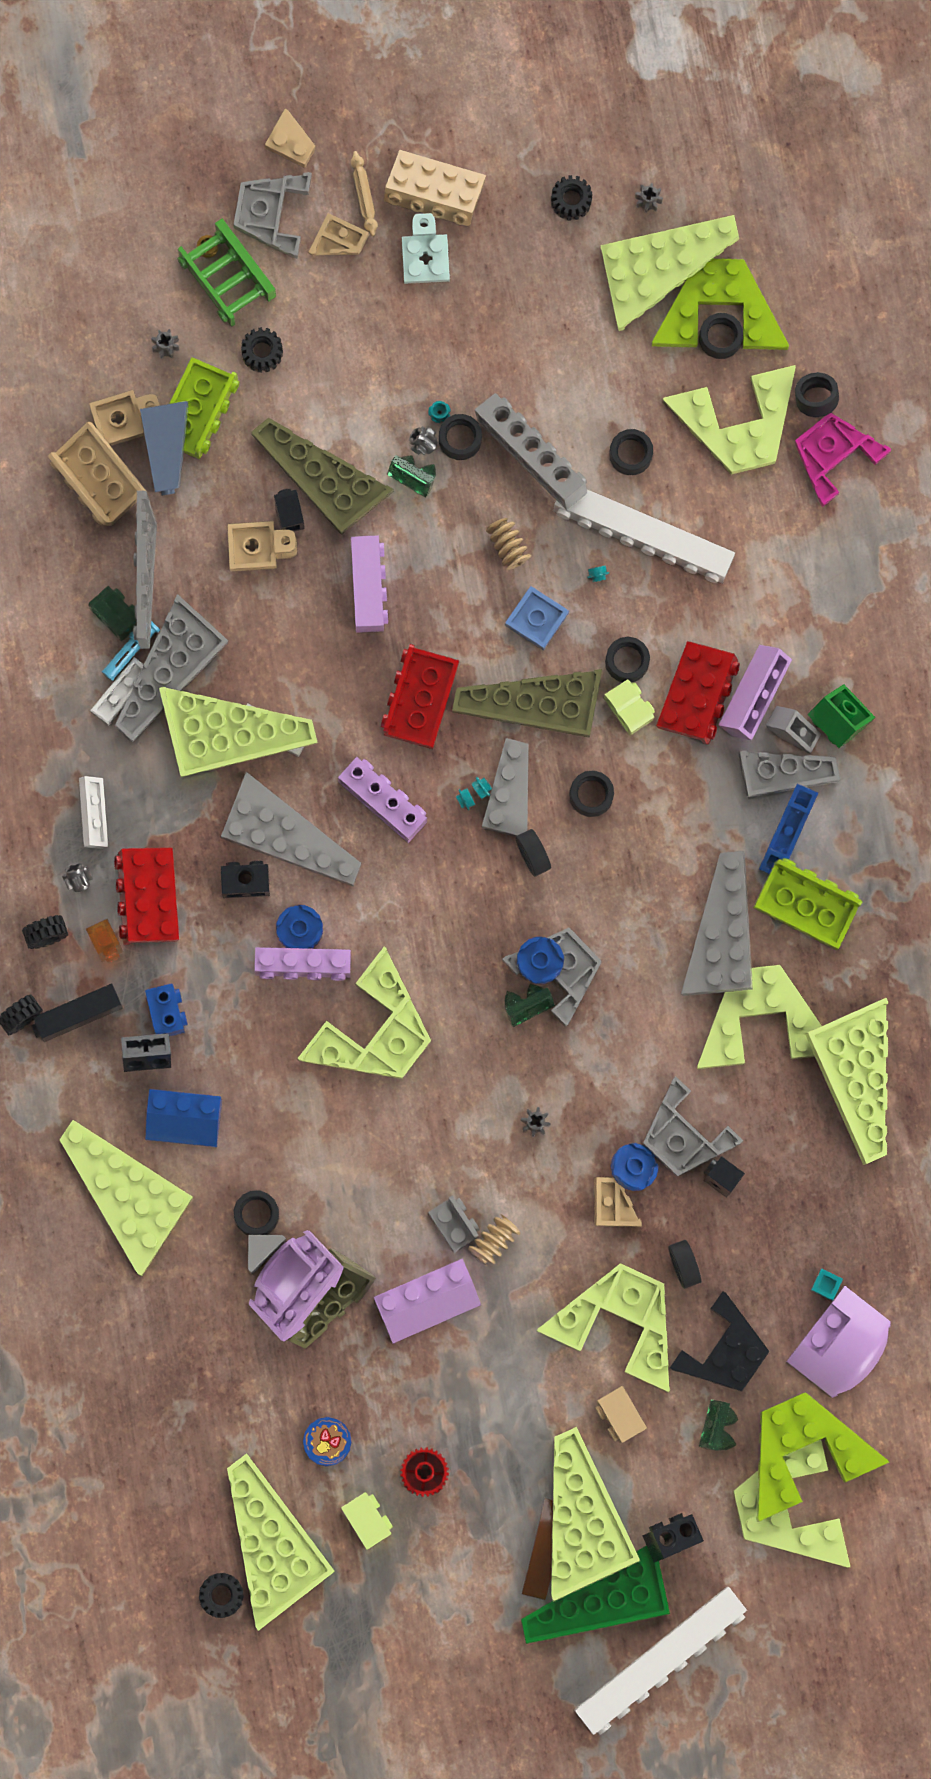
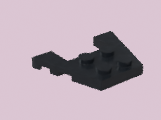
(733, 1357)

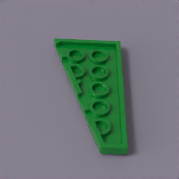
(614, 1600)

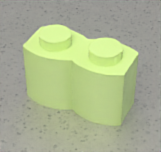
(629, 706)

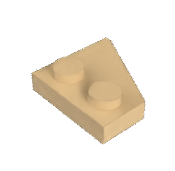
(290, 140)
(338, 238)
(612, 1205)

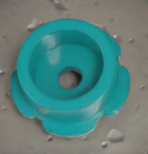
(439, 406)
(597, 573)
(481, 787)
(465, 799)

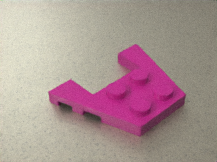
(827, 446)

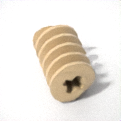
(507, 543)
(494, 1240)

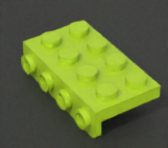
(207, 396)
(808, 903)

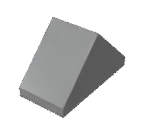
(262, 1248)

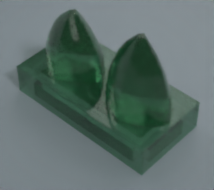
(417, 479)
(521, 1010)
(713, 1435)

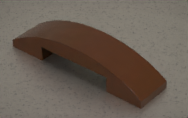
(540, 1564)

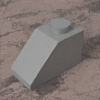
(793, 728)

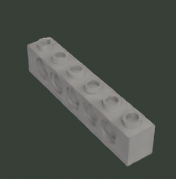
(565, 492)

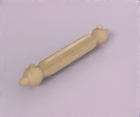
(364, 193)

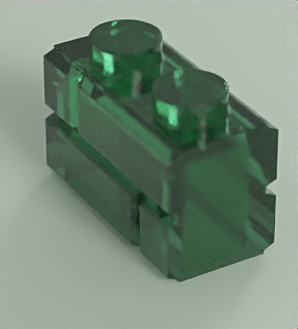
(114, 612)

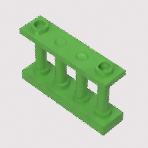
(236, 252)

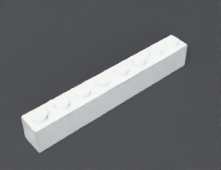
(650, 535)
(660, 1660)

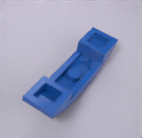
(789, 826)

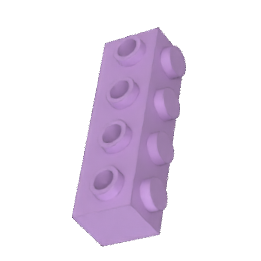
(367, 584)
(755, 692)
(382, 799)
(302, 963)

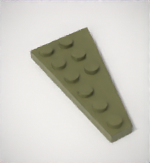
(329, 482)
(545, 702)

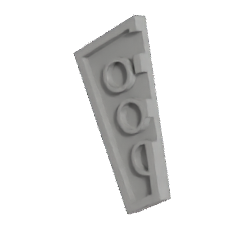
(778, 773)
(509, 795)

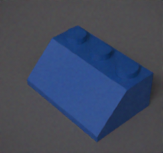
(183, 1118)

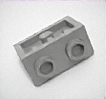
(454, 1224)

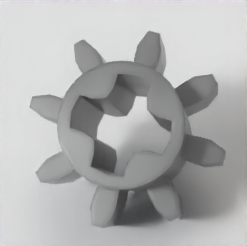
(648, 191)
(161, 348)
(423, 440)
(77, 877)
(534, 1129)

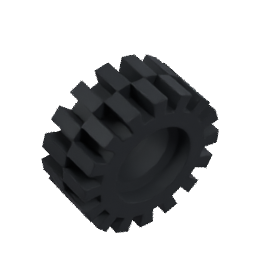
(571, 185)
(262, 337)
(45, 932)
(19, 1014)
(210, 1584)

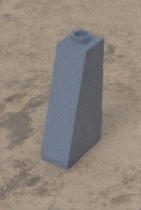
(165, 440)

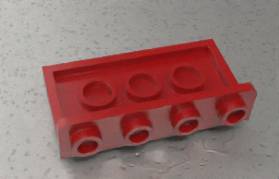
(698, 692)
(419, 697)
(146, 895)

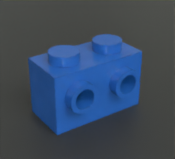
(165, 1010)

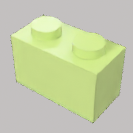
(366, 1520)

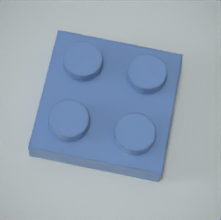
(537, 618)

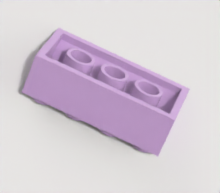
(427, 1301)

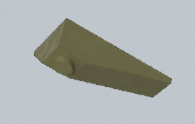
(351, 1287)

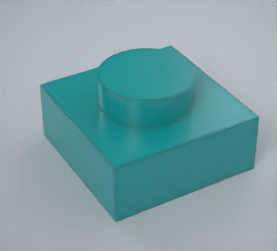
(826, 1284)

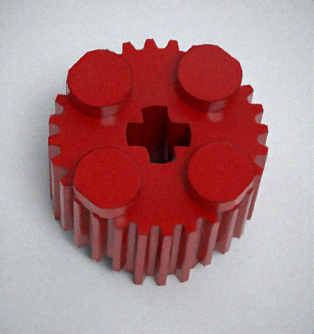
(415, 1462)

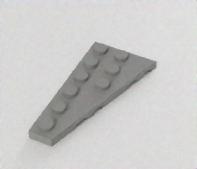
(145, 561)
(175, 659)
(275, 829)
(723, 941)

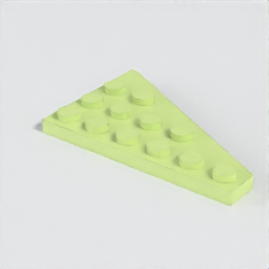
(131, 1197)

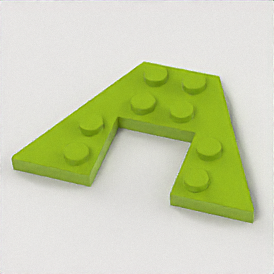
(721, 284)
(792, 1427)

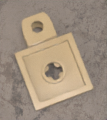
(126, 406)
(270, 544)

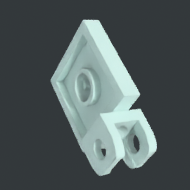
(425, 241)

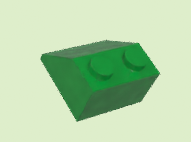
(841, 716)

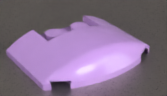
(294, 1284)
(842, 1344)

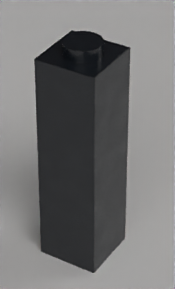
(76, 1013)

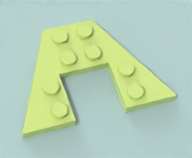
(746, 444)
(770, 995)
(394, 1045)
(631, 1298)
(818, 1541)

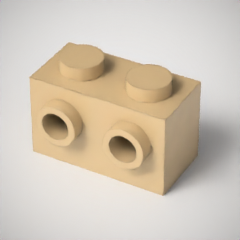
(620, 1414)

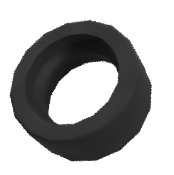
(716, 352)
(816, 380)
(631, 434)
(460, 454)
(627, 642)
(589, 776)
(533, 852)
(256, 1195)
(684, 1264)

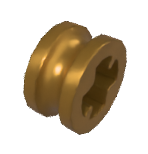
(212, 252)

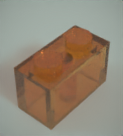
(105, 941)

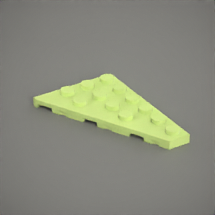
(654, 264)
(223, 733)
(854, 1066)
(586, 1528)
(276, 1550)

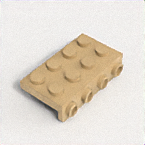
(434, 188)
(96, 475)

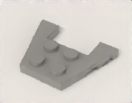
(261, 208)
(576, 975)
(677, 1141)

